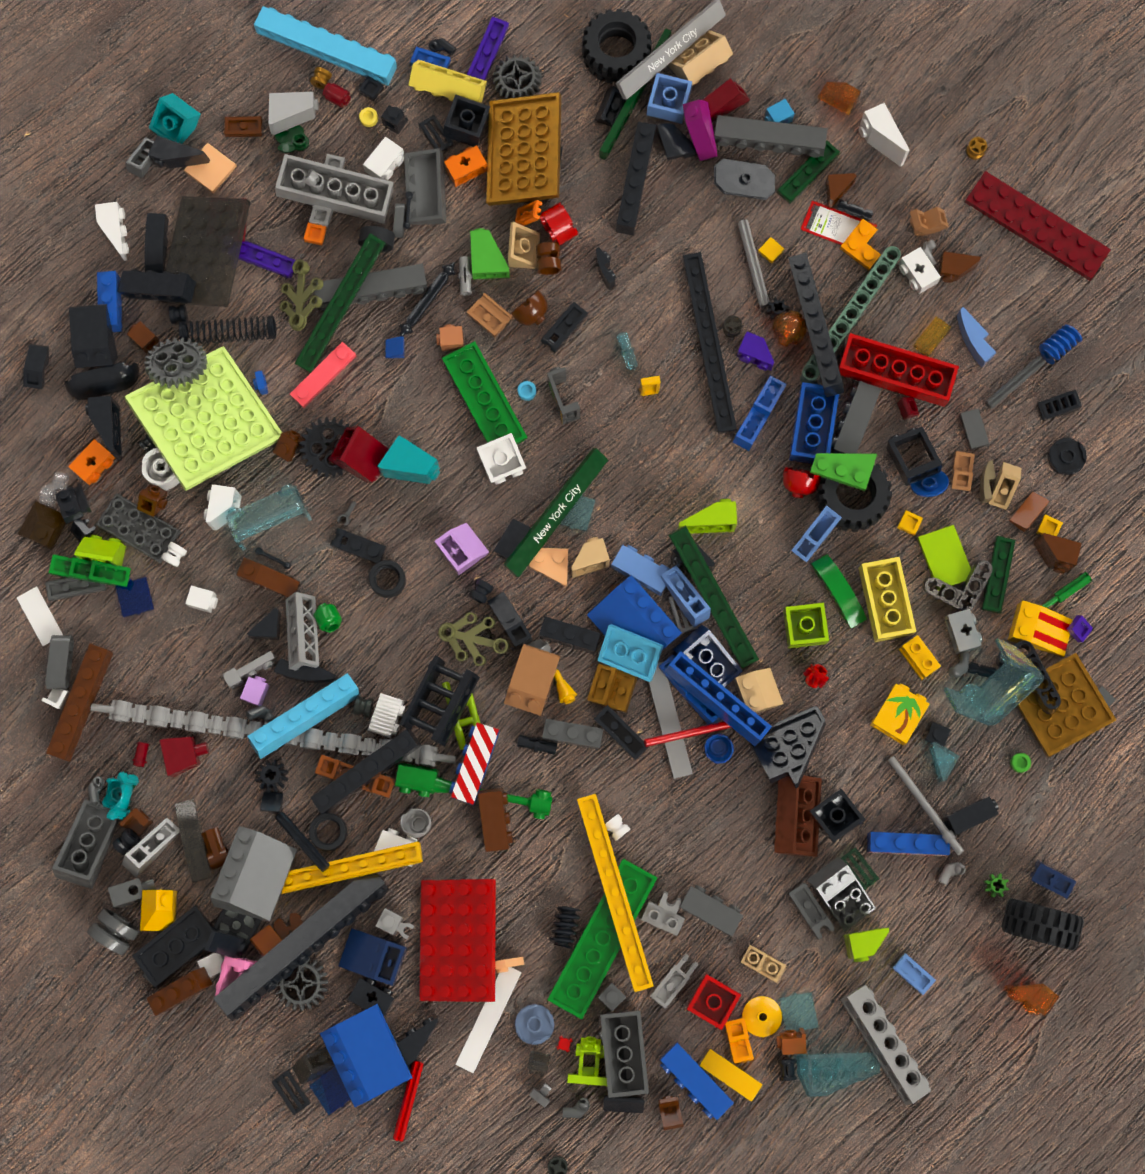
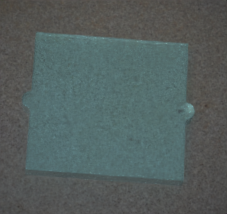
(580, 514)
(799, 1012)

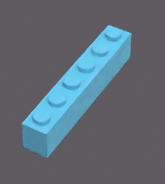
(303, 716)

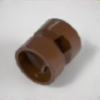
(548, 256)

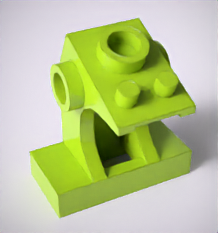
(588, 1075)

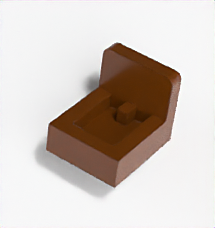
(287, 445)
(670, 1112)

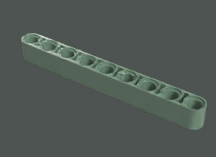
(856, 308)

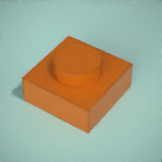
(315, 234)

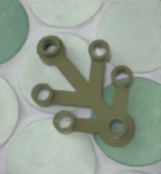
(299, 318)
(470, 638)

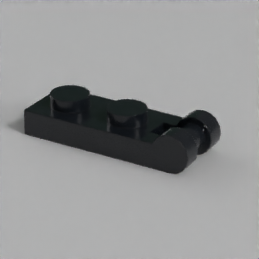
(564, 327)
(358, 546)

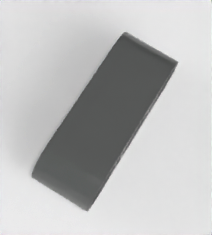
(59, 662)

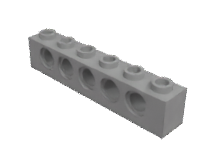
(886, 1056)

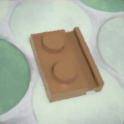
(489, 315)

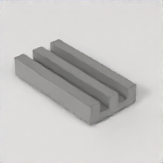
(687, 628)

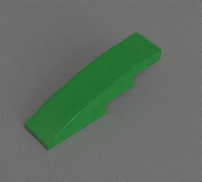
(89, 570)

